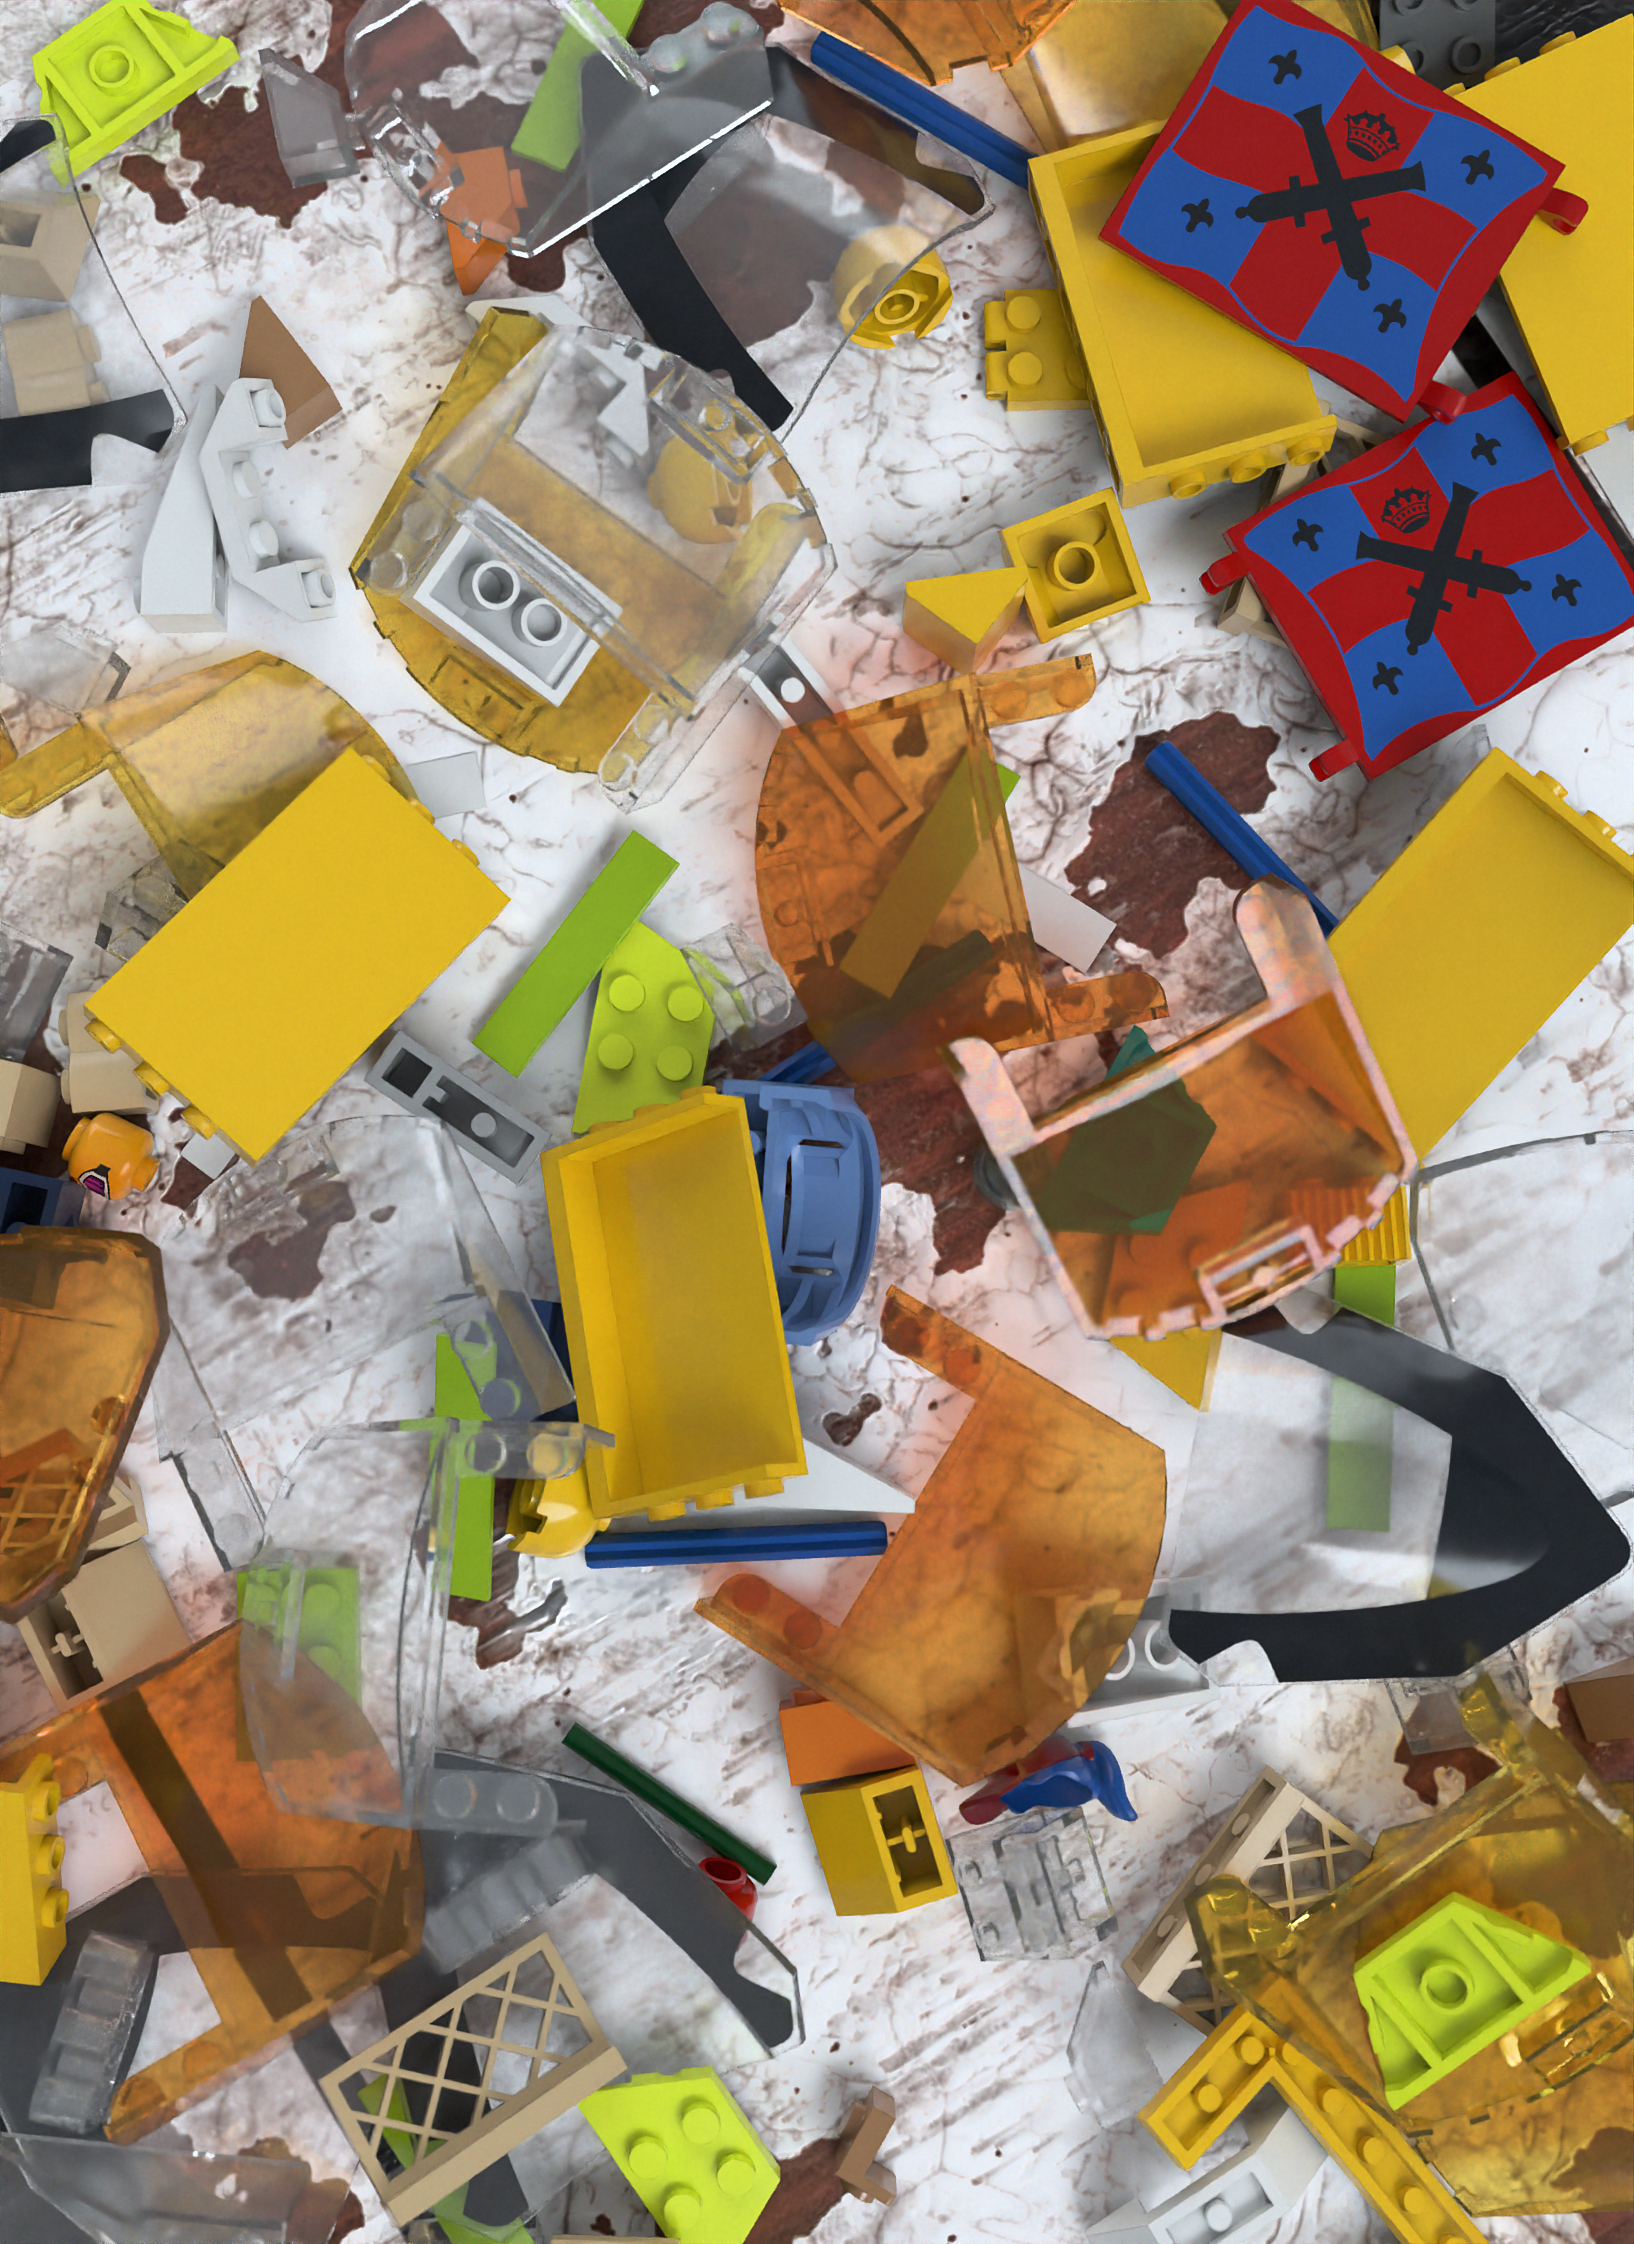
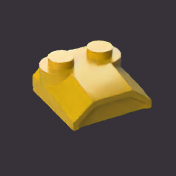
(1076, 564)

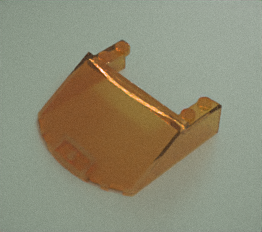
(901, 884)
(1213, 1163)
(1002, 1583)
(272, 1905)

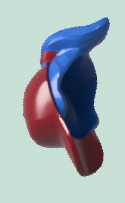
(1055, 1777)

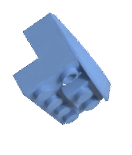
(832, 1198)

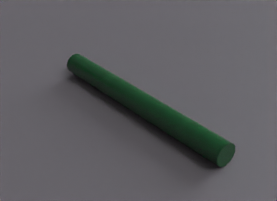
(669, 1803)

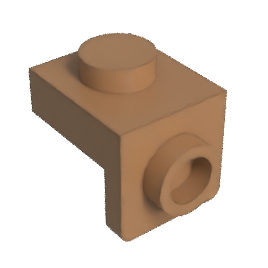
(863, 2133)

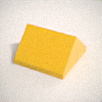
(963, 613)

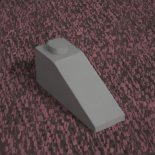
(473, 1114)

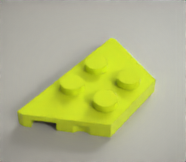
(123, 73)
(645, 1033)
(1454, 1988)
(686, 2153)

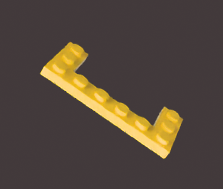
(1369, 2150)

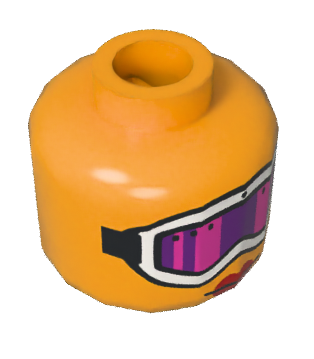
(110, 1156)

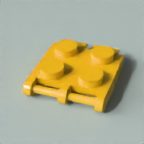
(1038, 355)

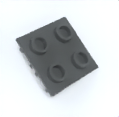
(1442, 38)

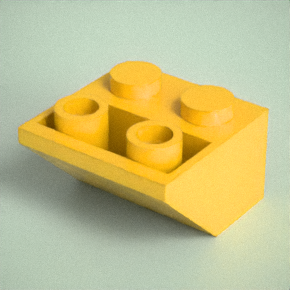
(880, 1842)

